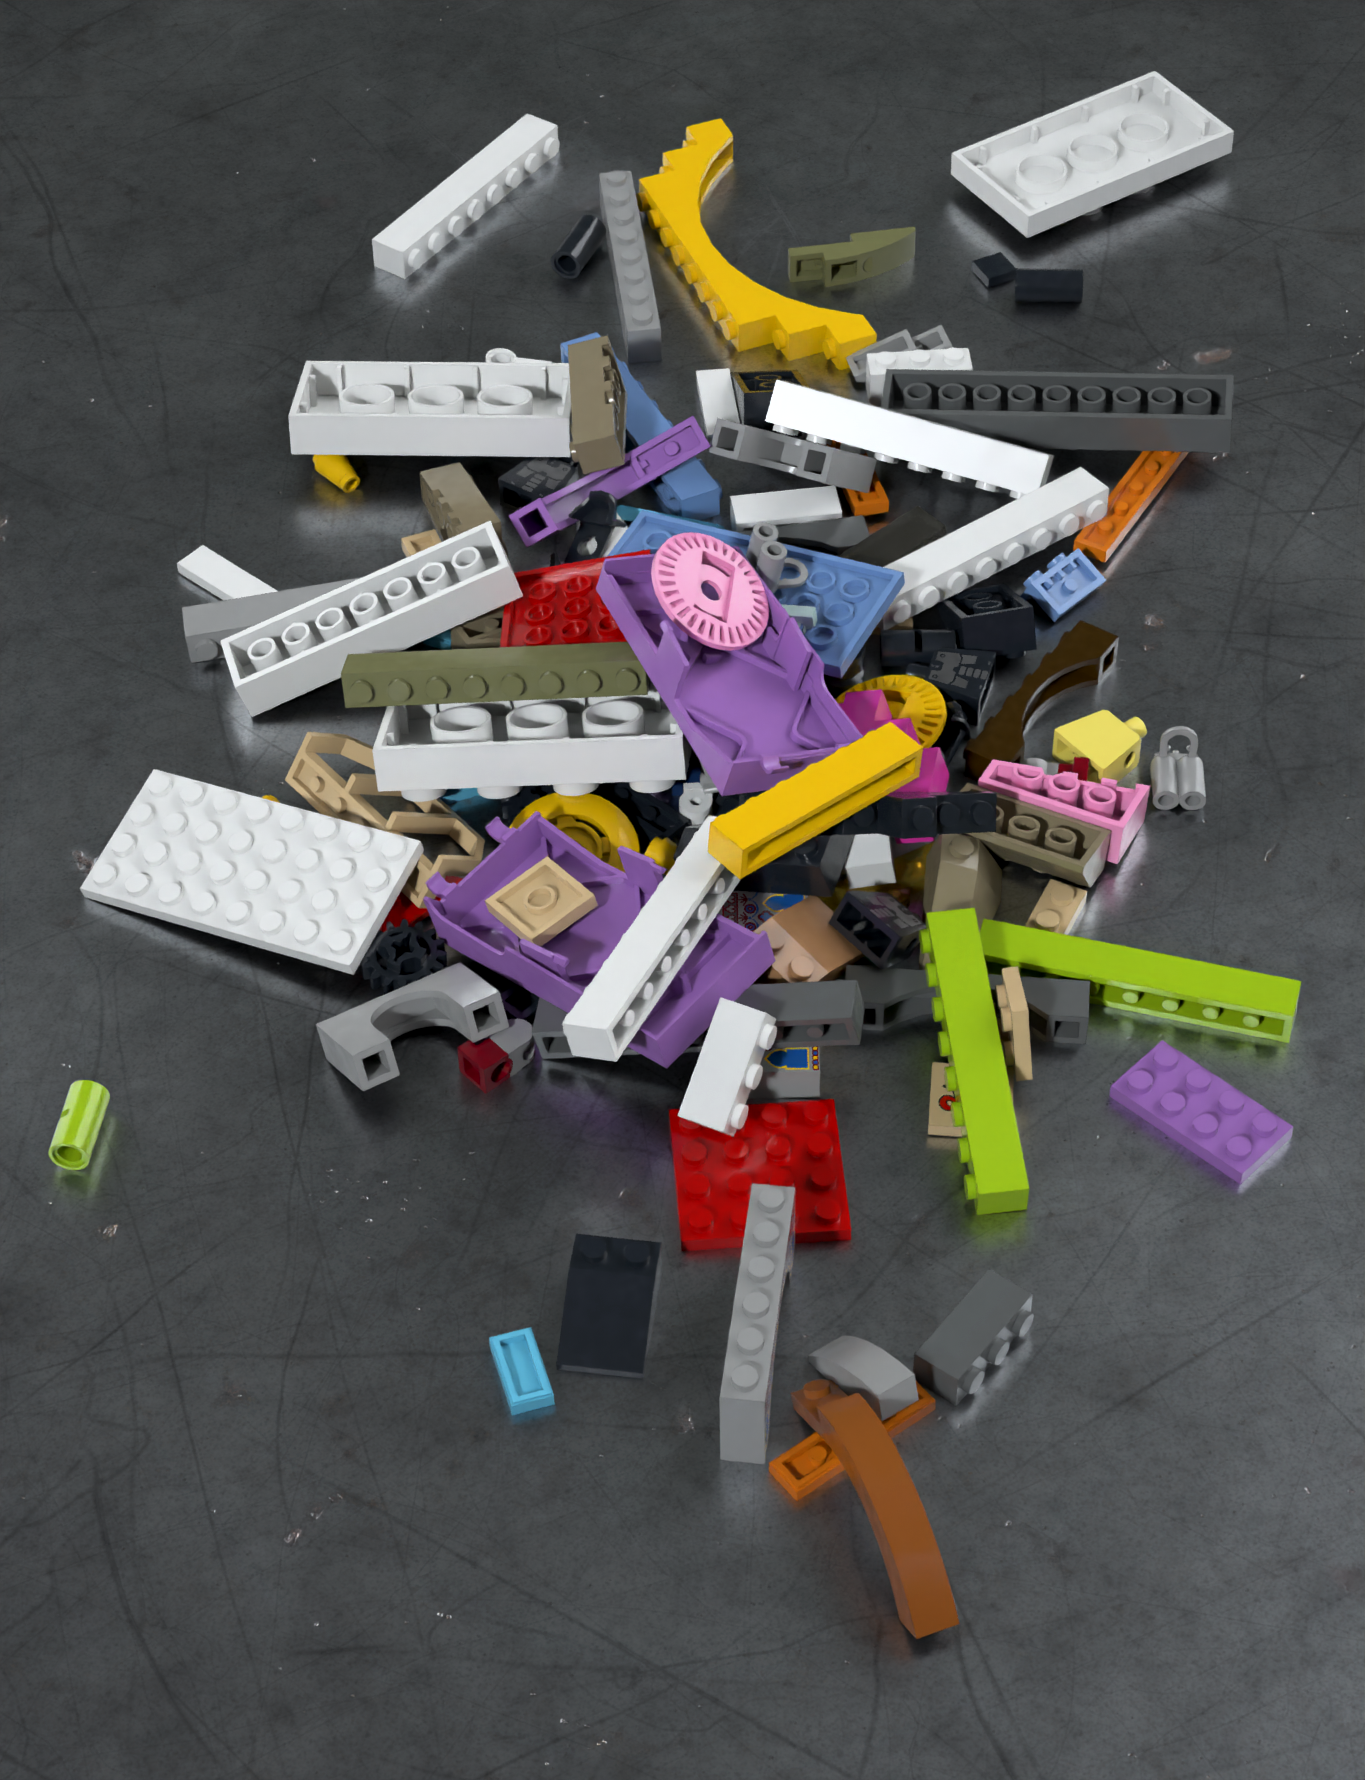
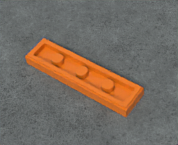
(815, 1463)

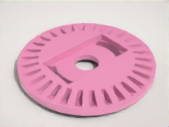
(741, 606)

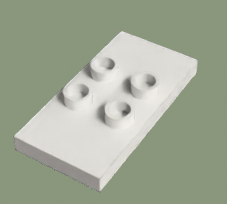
(1091, 153)

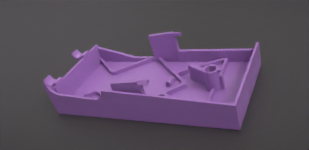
(744, 711)
(559, 971)

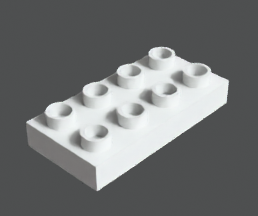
(530, 744)

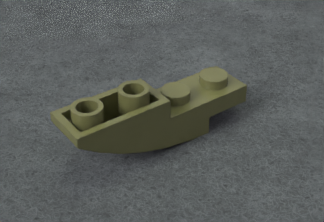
(848, 262)

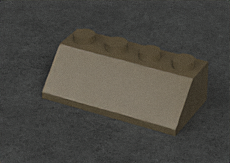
(1045, 840)

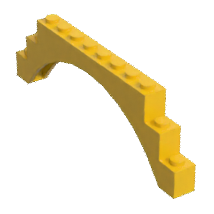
(743, 308)

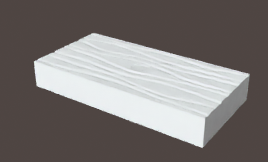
(432, 409)

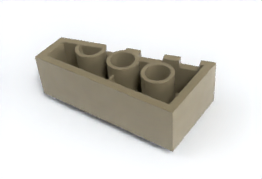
(596, 406)
(456, 502)

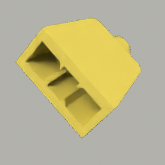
(1105, 740)

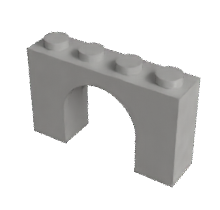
(793, 455)
(453, 997)

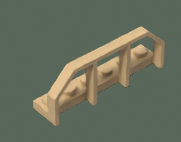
(342, 800)

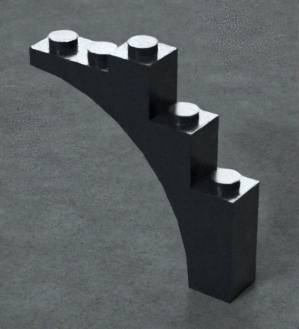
(919, 814)

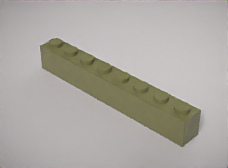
(493, 675)

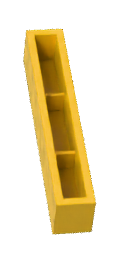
(814, 800)

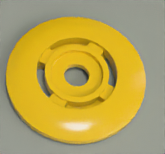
(911, 699)
(595, 812)

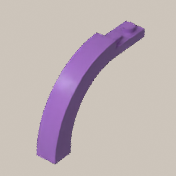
(643, 464)

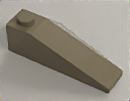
(960, 876)

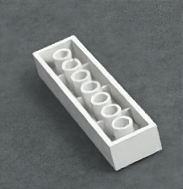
(907, 438)
(370, 615)

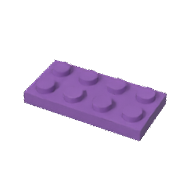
(1201, 1112)

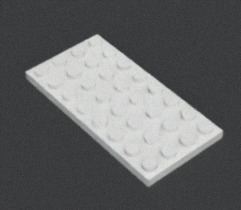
(253, 870)

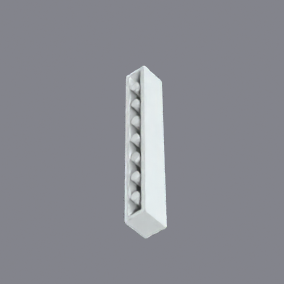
(465, 196)
(995, 542)
(650, 953)

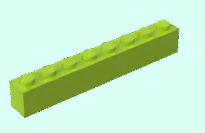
(1149, 980)
(976, 1062)

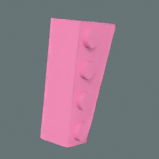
(1100, 804)

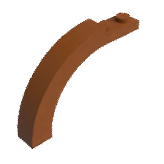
(889, 1500)

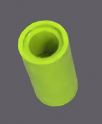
(79, 1125)

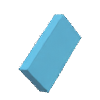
(521, 1371)

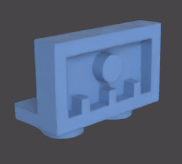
(1064, 584)

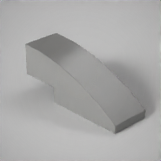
(930, 340)
(867, 1370)

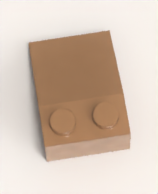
(806, 945)

